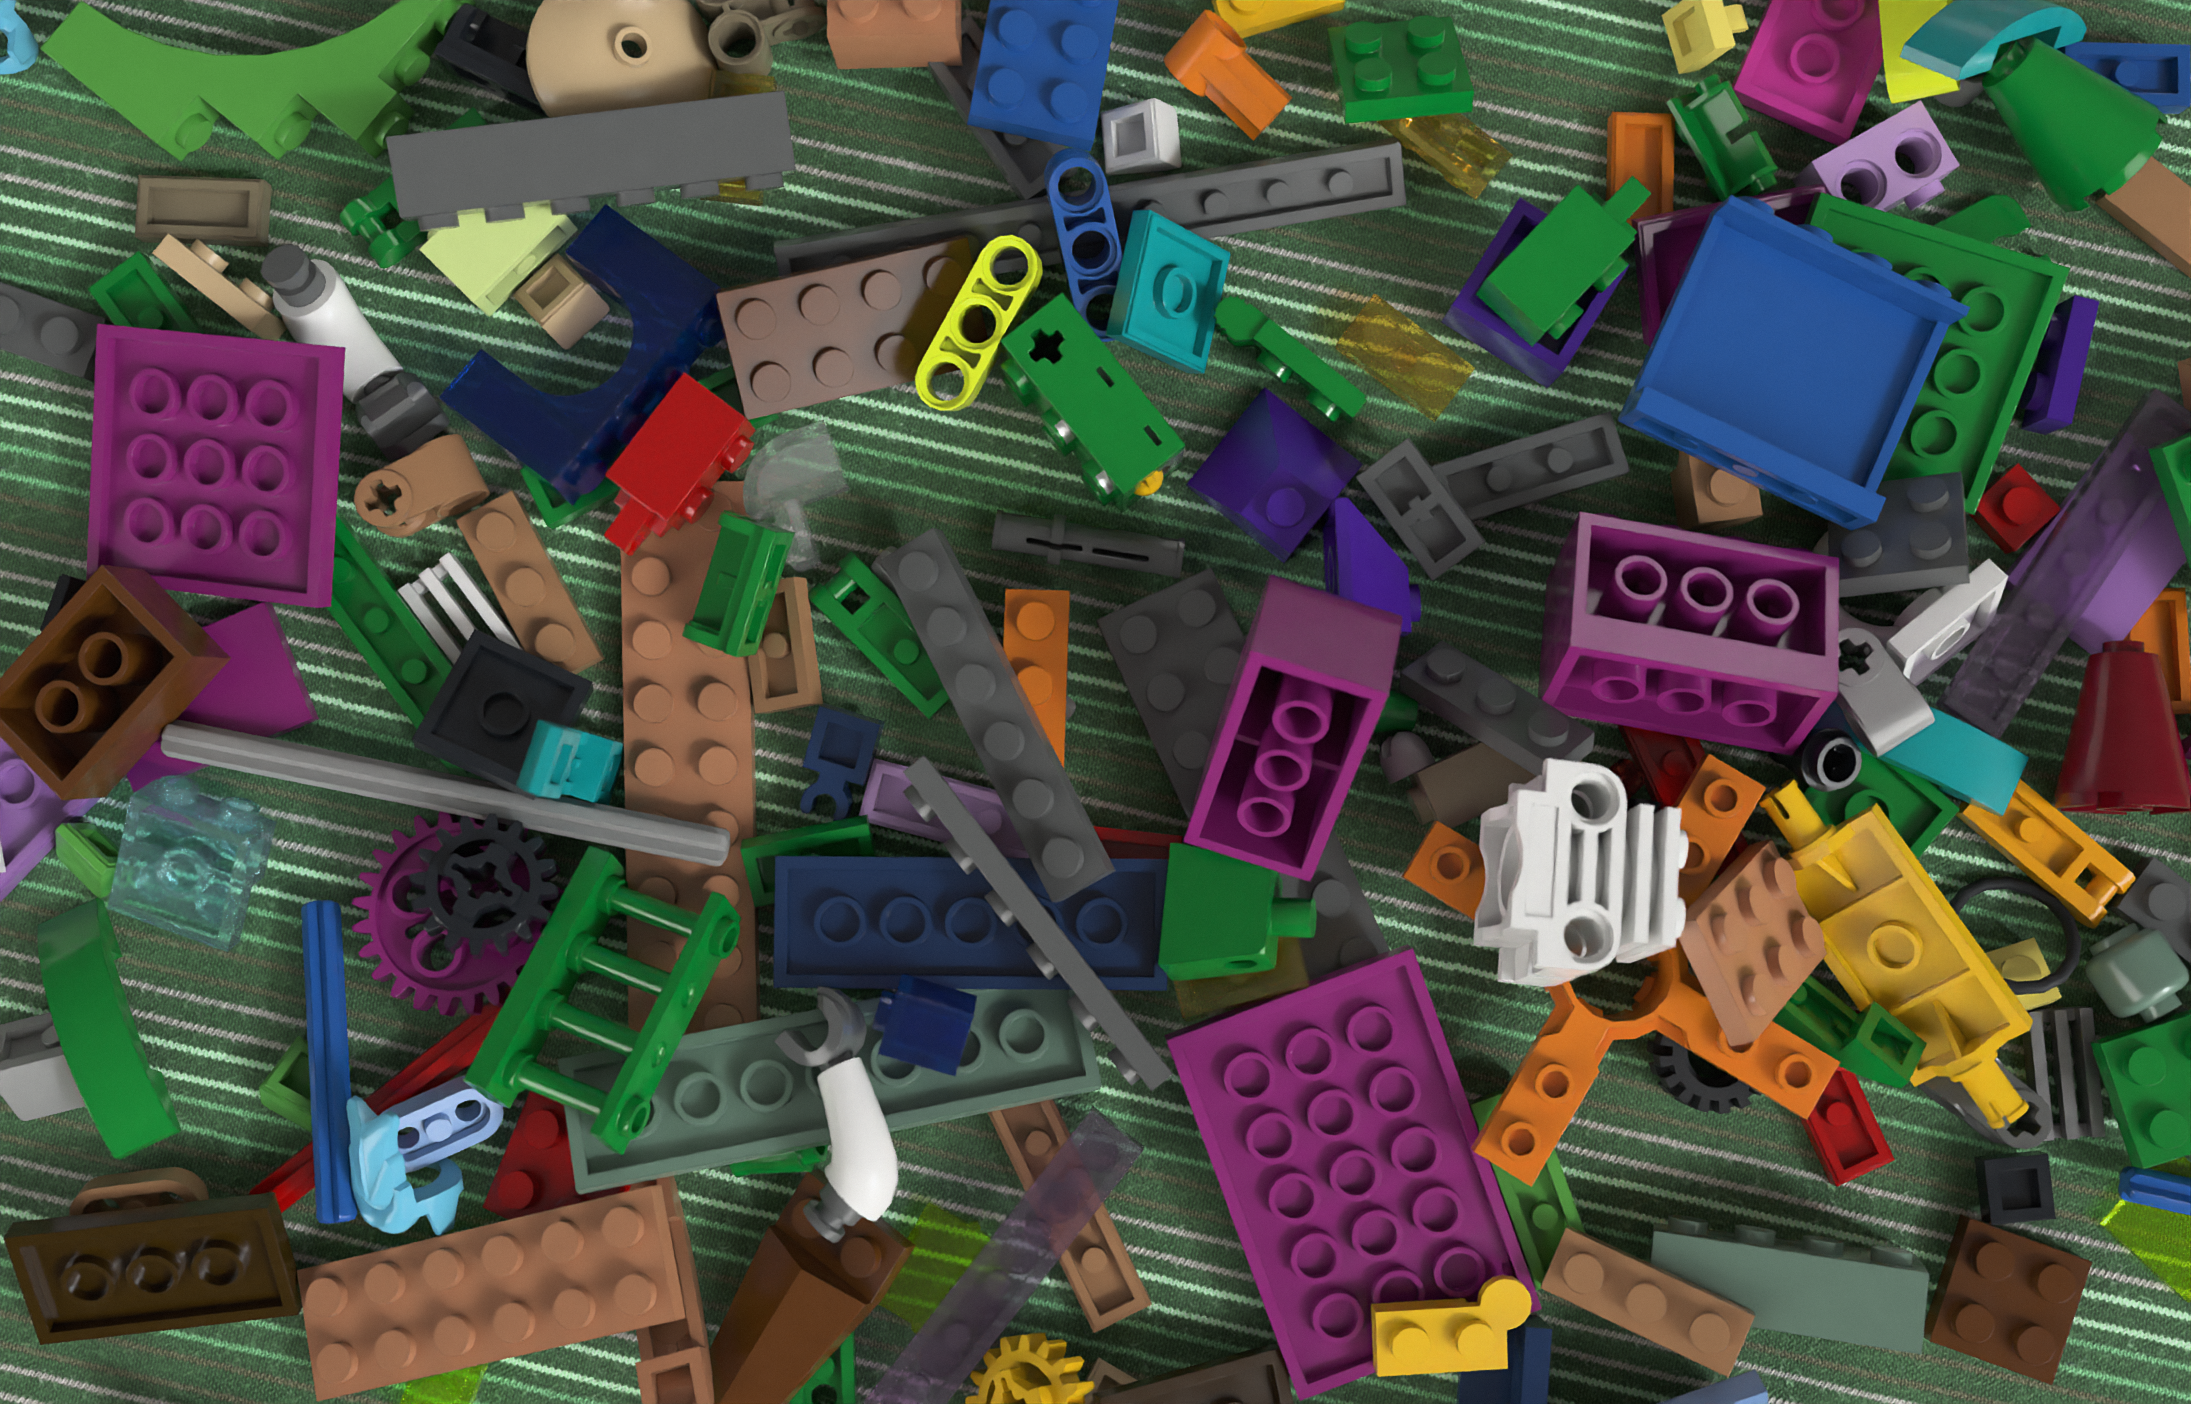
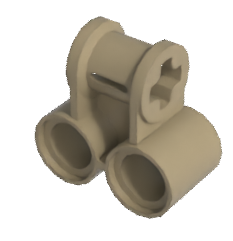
(761, 21)

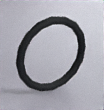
(2056, 907)

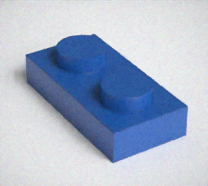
(2149, 70)

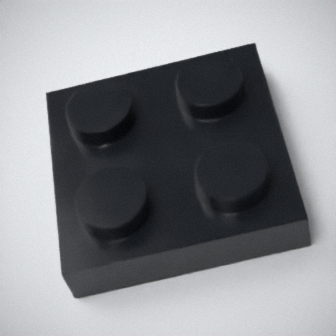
(493, 707)

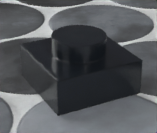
(2015, 1187)

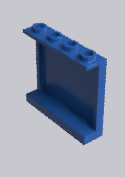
(1790, 361)

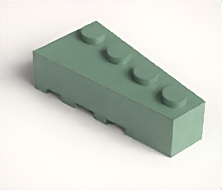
(1803, 1284)

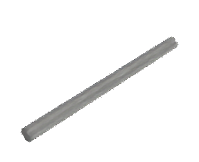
(445, 792)

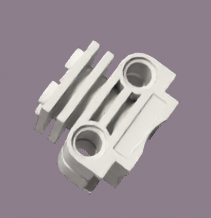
(1577, 876)

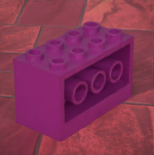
(1690, 633)

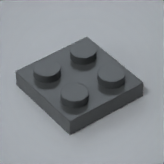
(1912, 543)

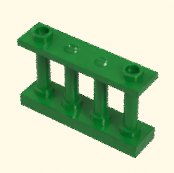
(570, 948)

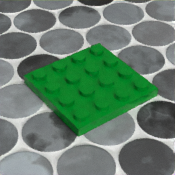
(1982, 357)

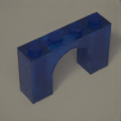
(576, 436)

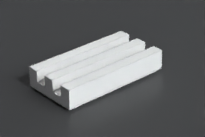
(431, 580)

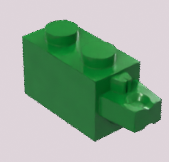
(1561, 259)

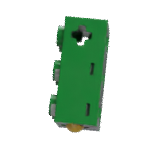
(1089, 405)

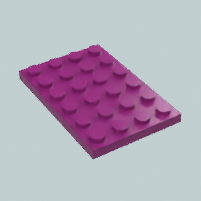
(1346, 1159)

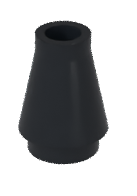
(1824, 759)

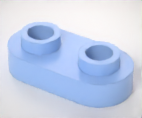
(441, 1125)

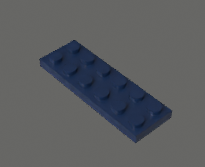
(927, 919)

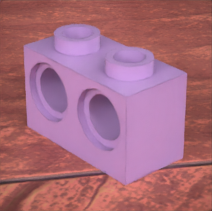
(1871, 163)

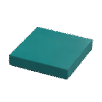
(1168, 292)

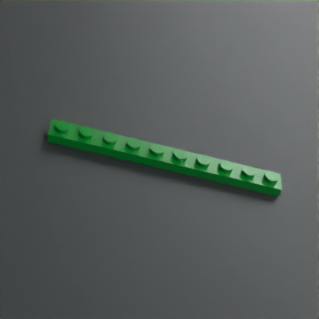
(362, 593)

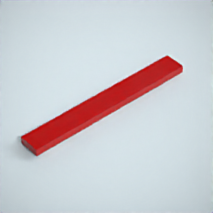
(1842, 1120)

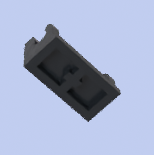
(489, 56)

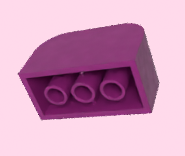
(1294, 727)

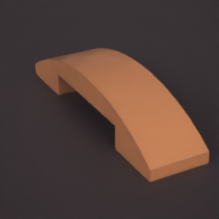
(676, 1353)

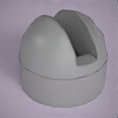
(1403, 756)

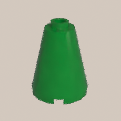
(2071, 121)

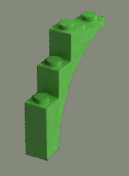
(270, 97)

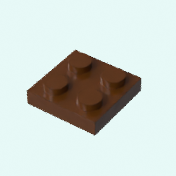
(2006, 1299)

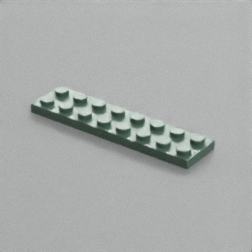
(742, 1099)

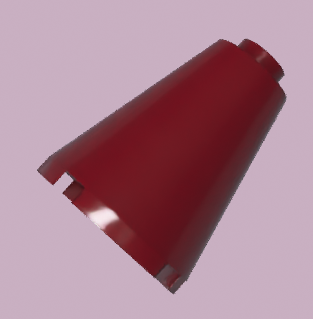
(2124, 739)

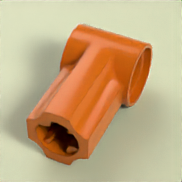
(1214, 64)

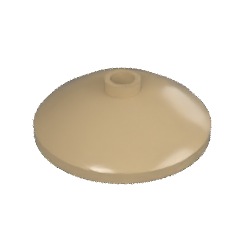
(580, 62)

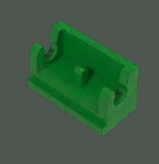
(739, 585)

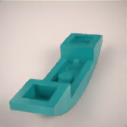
(1967, 33)
(1953, 756)
(571, 764)

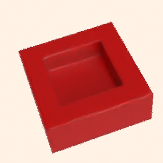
(2013, 509)

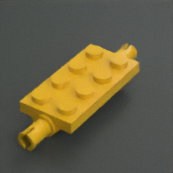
(1903, 946)

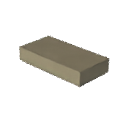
(203, 209)

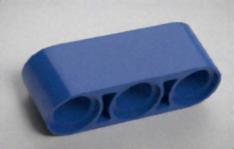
(1081, 214)

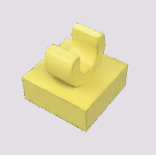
(1702, 31)

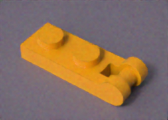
(2052, 852)

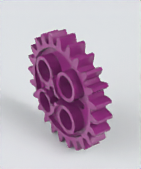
(411, 958)

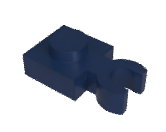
(842, 751)

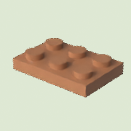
(1751, 941)

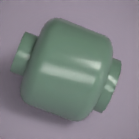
(2136, 973)

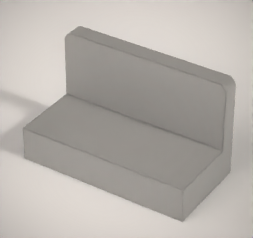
(34, 1069)

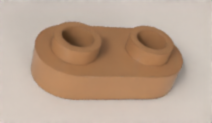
(139, 1190)

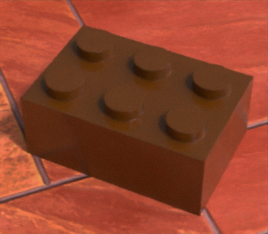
(104, 682)

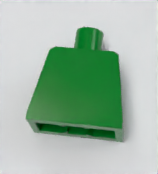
(1225, 915)

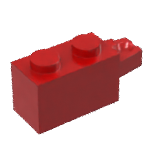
(676, 463)

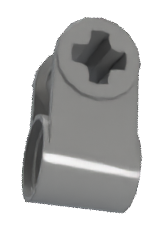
(1880, 701)

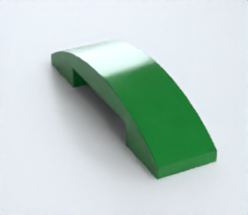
(99, 1032)
(1863, 1043)

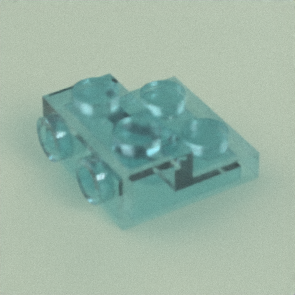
(190, 861)

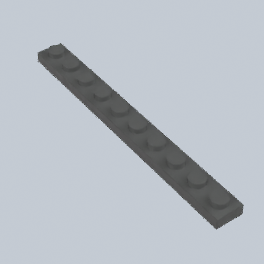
(1202, 201)

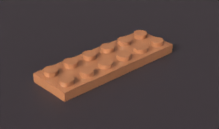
(491, 1293)

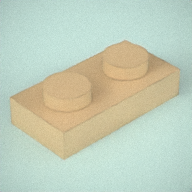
(204, 271)

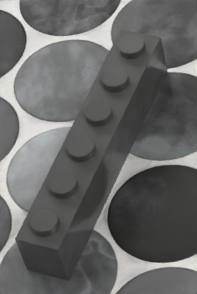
(591, 157)

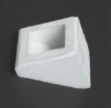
(1141, 138)

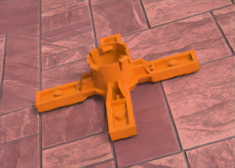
(1671, 1000)

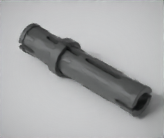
(1087, 544)

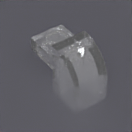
(790, 474)

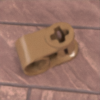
(430, 483)

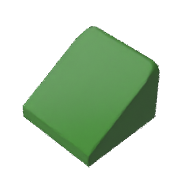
(87, 855)
(288, 1086)

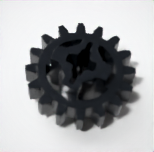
(497, 860)

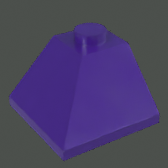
(1274, 475)
(1364, 565)

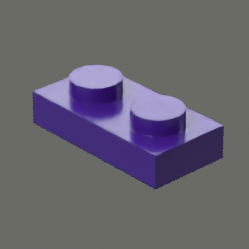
(2056, 381)

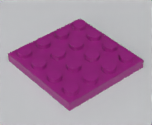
(216, 463)

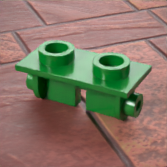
(1706, 125)

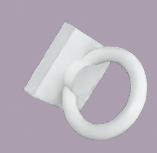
(1936, 622)

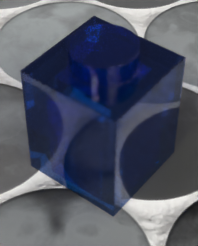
(925, 1024)

